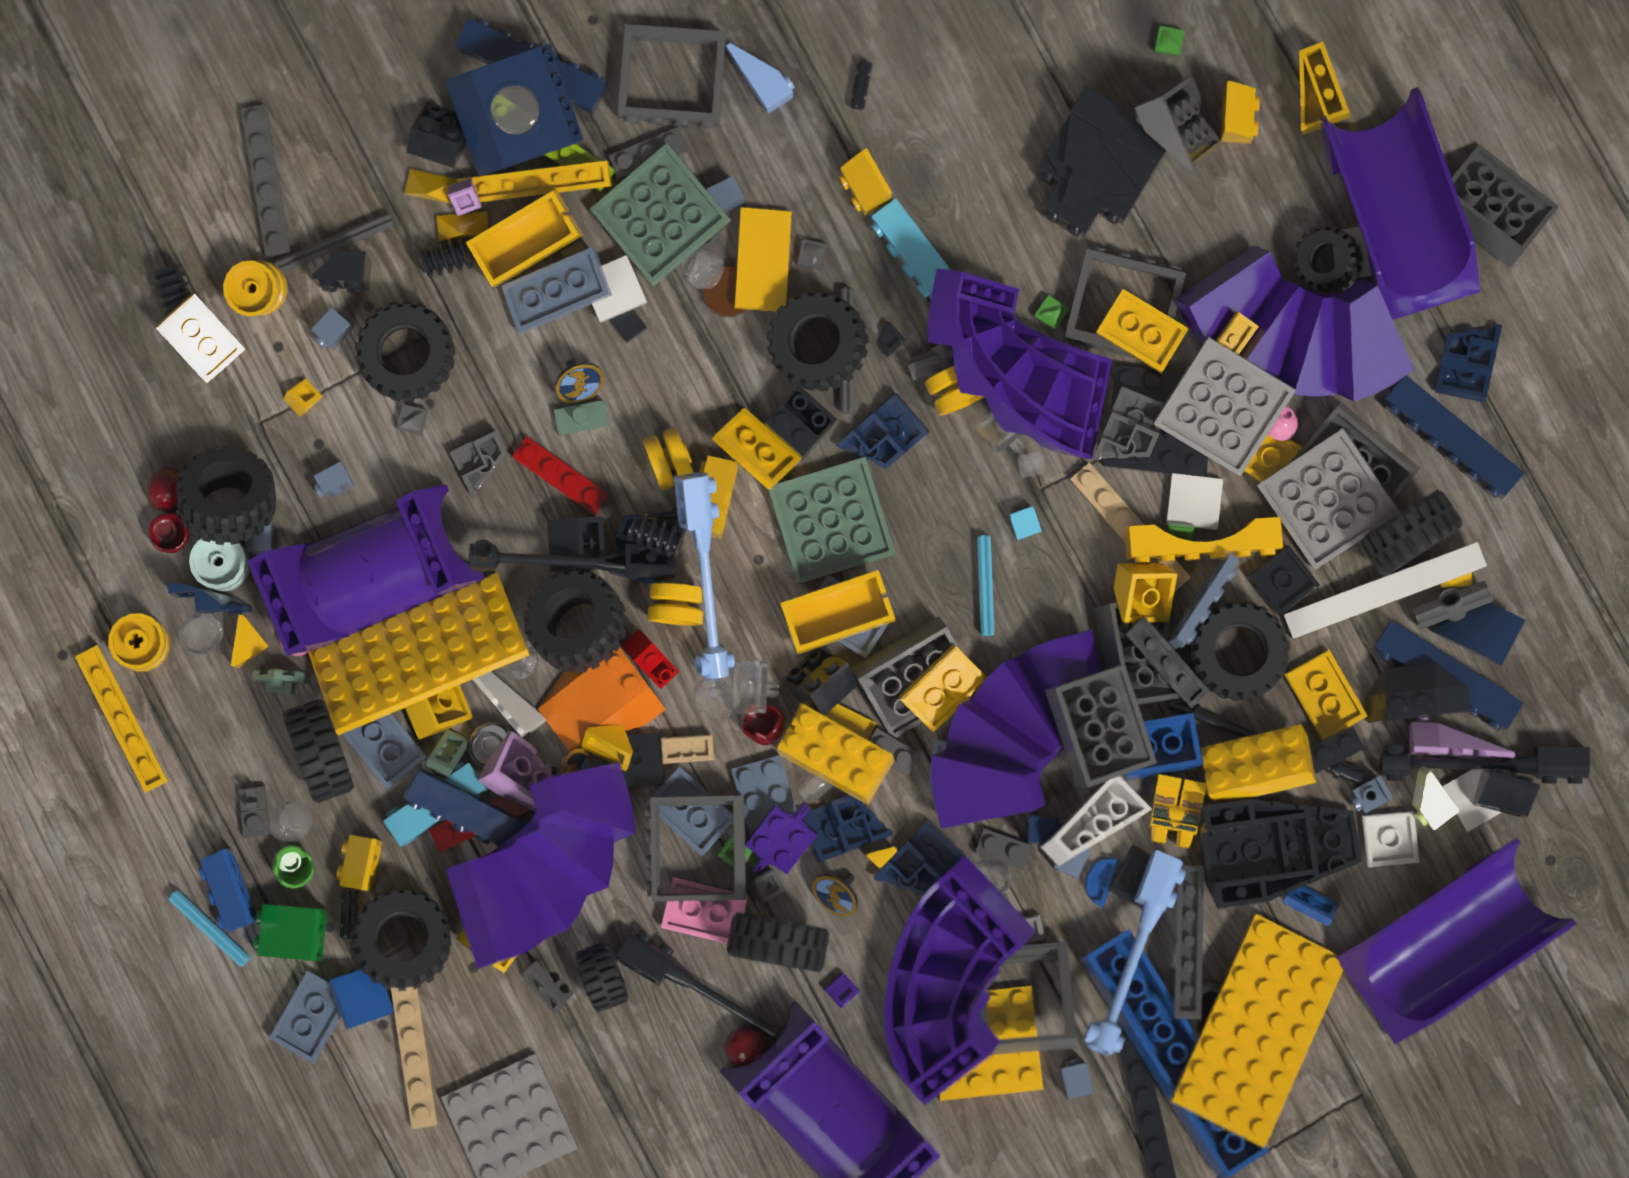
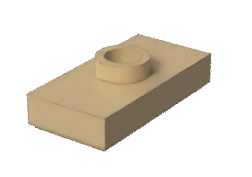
(687, 749)

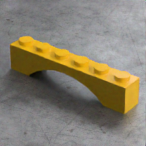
(1150, 541)

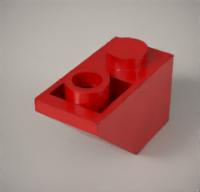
(649, 658)

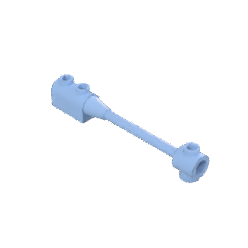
(697, 516)
(1155, 895)

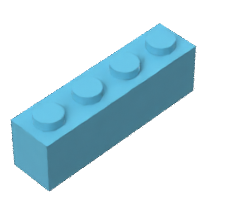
(909, 245)
(409, 823)

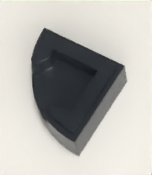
(891, 339)

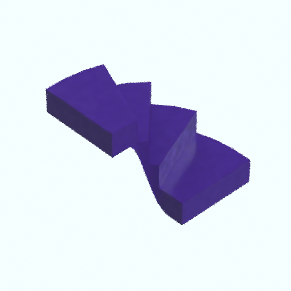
(1303, 336)
(1027, 377)
(1007, 734)
(548, 868)
(942, 979)

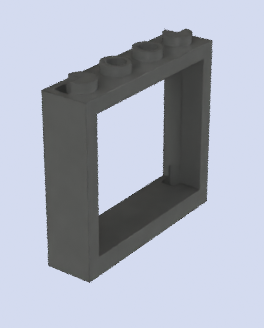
(672, 35)
(1121, 260)
(653, 839)
(1037, 953)

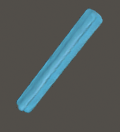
(985, 585)
(209, 928)

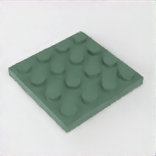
(660, 214)
(831, 520)

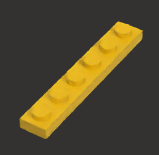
(542, 181)
(121, 719)

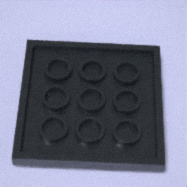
(1169, 453)

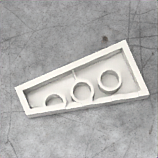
(1101, 815)

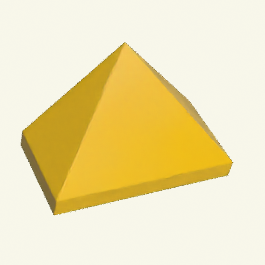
(429, 186)
(460, 227)
(247, 643)
(609, 744)

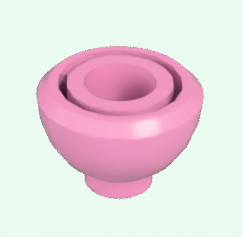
(1285, 426)

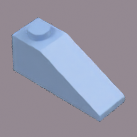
(764, 80)

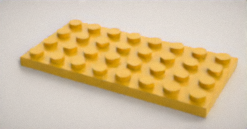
(418, 654)
(1258, 1031)

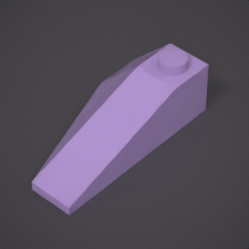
(1440, 740)
(513, 770)

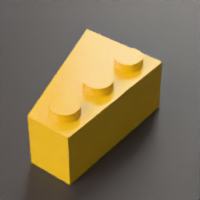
(1319, 89)
(724, 473)

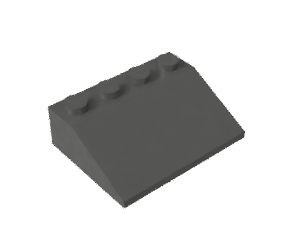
(1179, 122)
(1500, 205)
(1385, 460)
(1118, 650)
(896, 668)
(1100, 726)

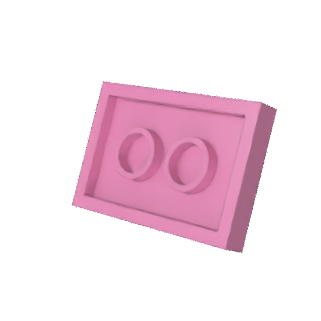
(701, 918)

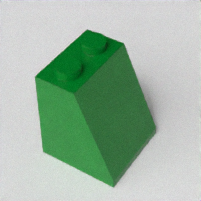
(291, 932)

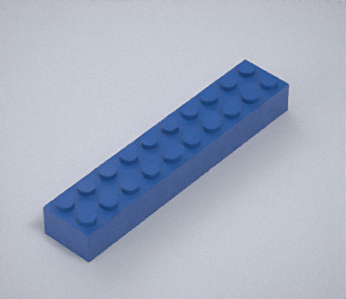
(1164, 1046)

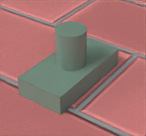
(581, 417)
(447, 753)

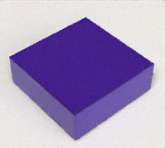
(841, 990)

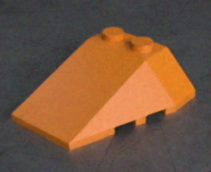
(599, 698)

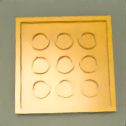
(1009, 1016)

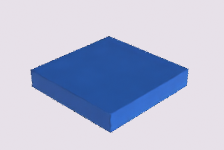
(360, 999)

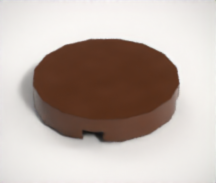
(722, 296)

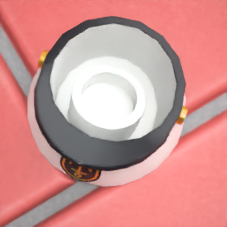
(485, 741)

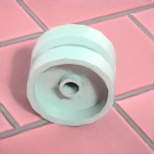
(224, 577)

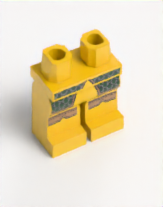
(1176, 818)

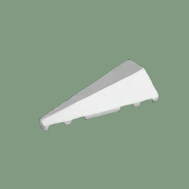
(510, 704)

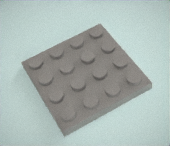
(1224, 406)
(1328, 498)
(510, 1121)

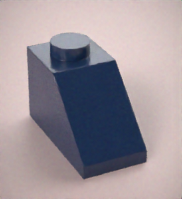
(1041, 829)

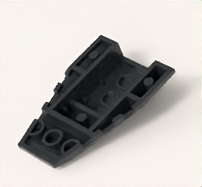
(1272, 848)

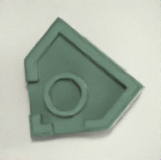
(278, 680)

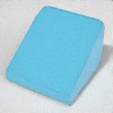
(1025, 523)

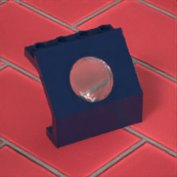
(514, 110)

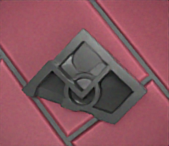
(478, 459)

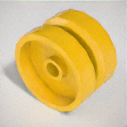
(241, 293)
(952, 400)
(669, 458)
(676, 607)
(125, 636)

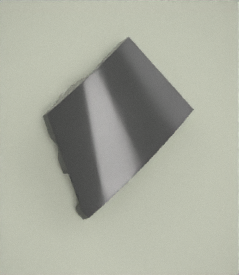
(1130, 426)

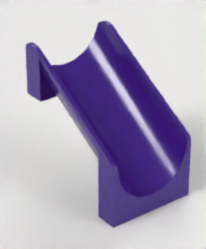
(1406, 209)
(361, 574)
(1450, 946)
(829, 1107)

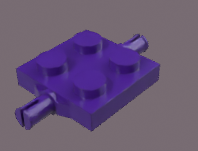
(781, 838)

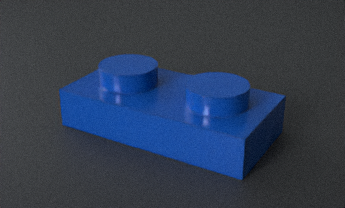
(1312, 904)

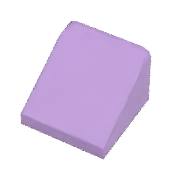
(464, 196)

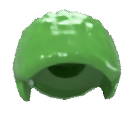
(293, 866)

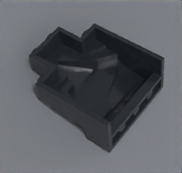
(1098, 164)

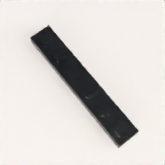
(1330, 752)
(1147, 1112)

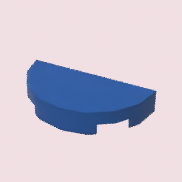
(1099, 880)

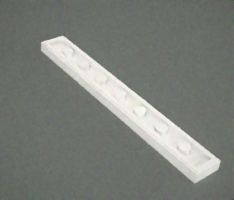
(1385, 590)

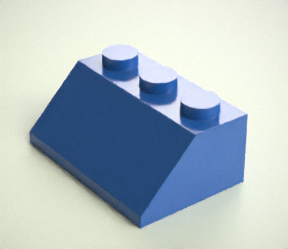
(1174, 746)
(227, 890)

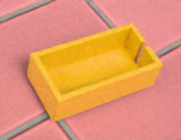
(524, 238)
(837, 612)
(835, 754)
(1258, 765)

